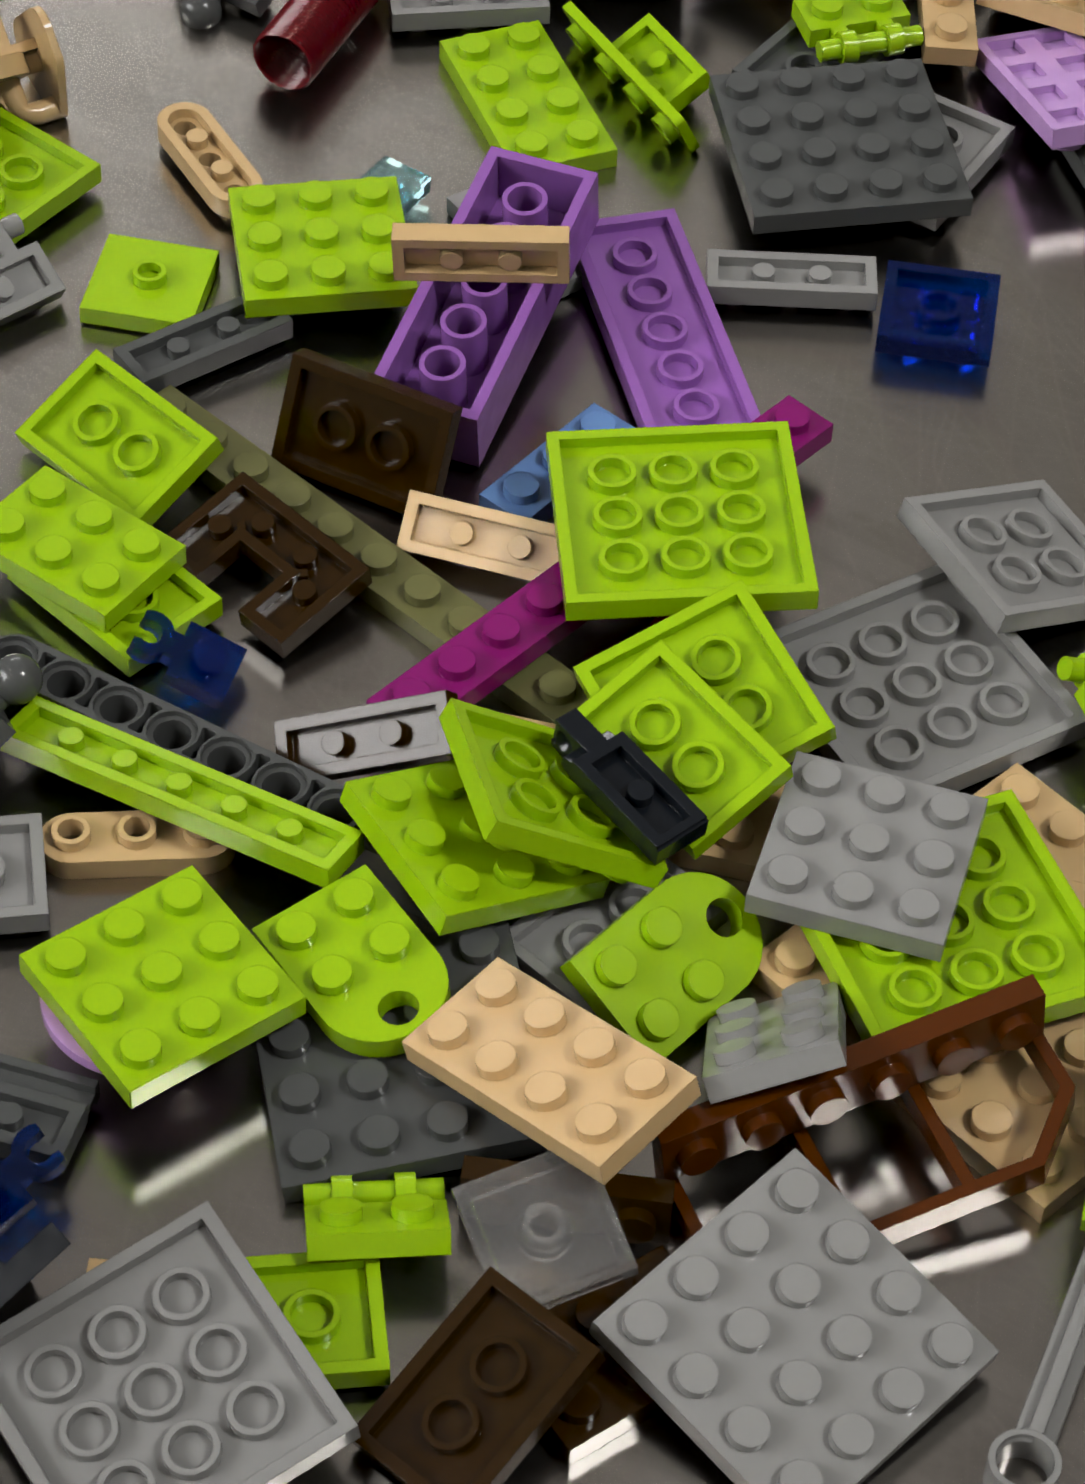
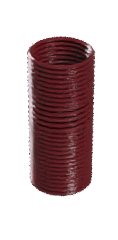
(306, 38)

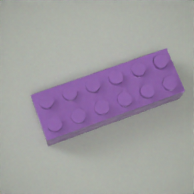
(479, 337)

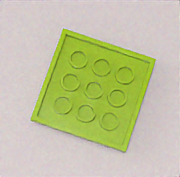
(677, 515)
(1009, 924)

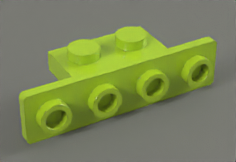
(651, 65)

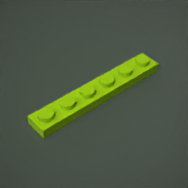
(184, 792)

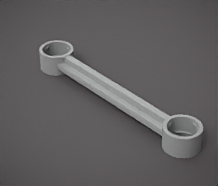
(1049, 1394)

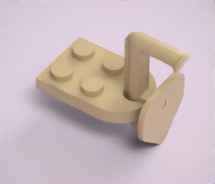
(39, 58)

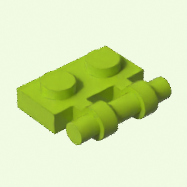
(855, 28)
(376, 1218)

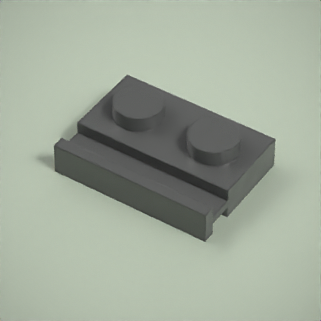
(48, 1097)

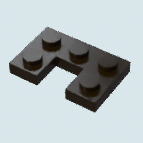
(308, 567)

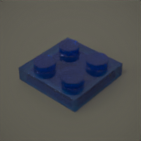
(938, 313)

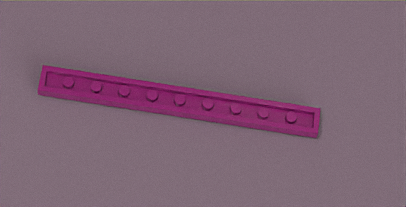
(534, 616)

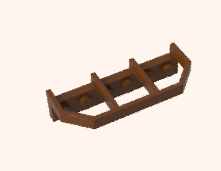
(882, 1070)

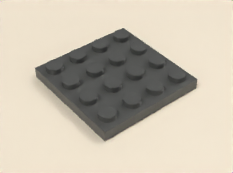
(839, 146)
(382, 1113)

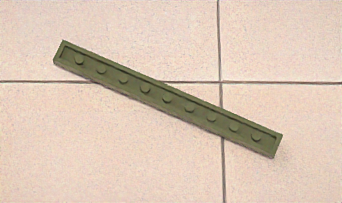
(400, 584)

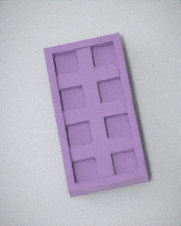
(1042, 79)

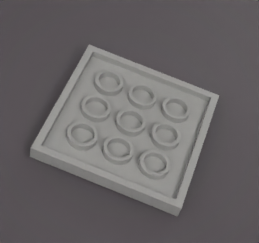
(929, 685)
(793, 1336)
(166, 1372)

